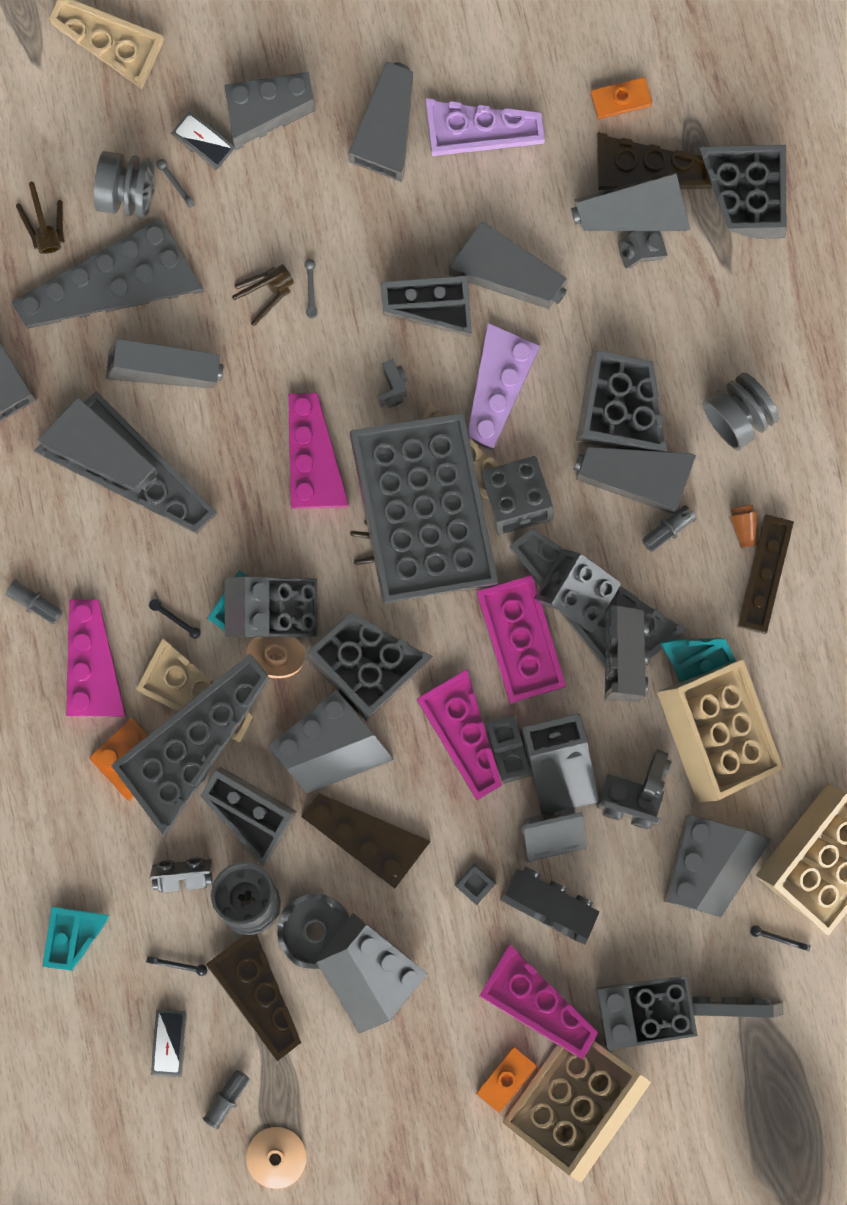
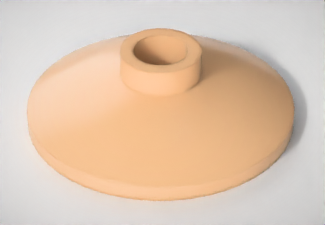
(277, 655)
(279, 1141)

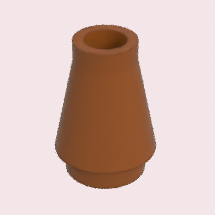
(744, 524)

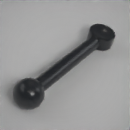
(156, 606)
(756, 931)
(201, 969)

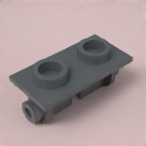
(167, 874)

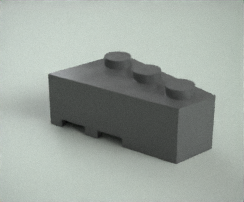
(267, 104)
(430, 302)
(249, 812)

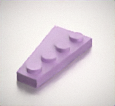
(470, 128)
(500, 378)

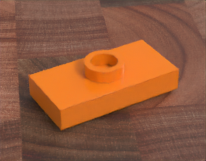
(621, 98)
(506, 1079)

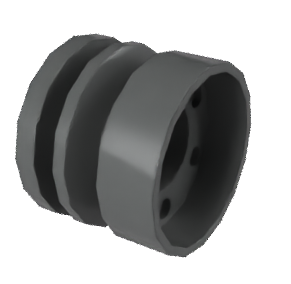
(124, 184)
(740, 411)
(240, 883)

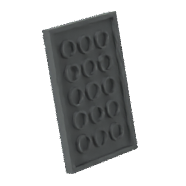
(423, 508)

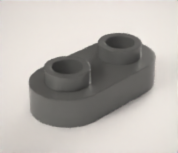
(652, 784)

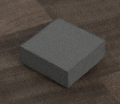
(475, 884)

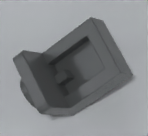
(641, 247)
(396, 379)

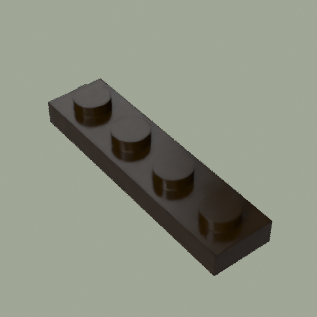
(765, 574)

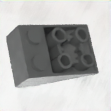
(270, 607)
(560, 764)
(553, 836)
(646, 1012)

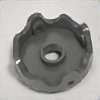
(296, 919)

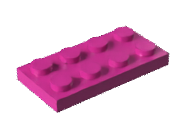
(521, 639)

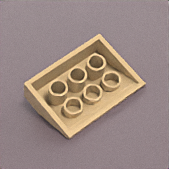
(720, 731)
(812, 862)
(576, 1107)

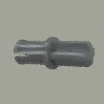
(668, 529)
(34, 602)
(226, 1099)

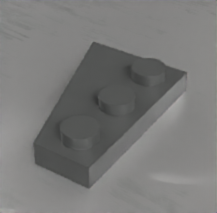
(734, 1008)

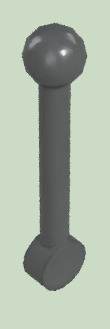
(162, 165)
(311, 311)

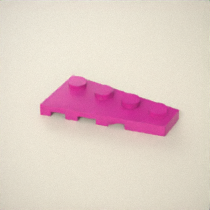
(313, 466)
(90, 668)
(460, 728)
(529, 999)

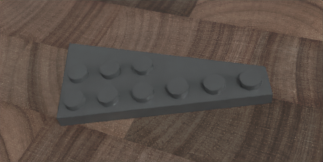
(122, 276)
(168, 496)
(539, 555)
(180, 752)

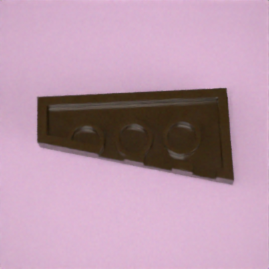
(626, 162)
(371, 841)
(253, 989)

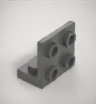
(517, 495)
(578, 589)
(622, 799)

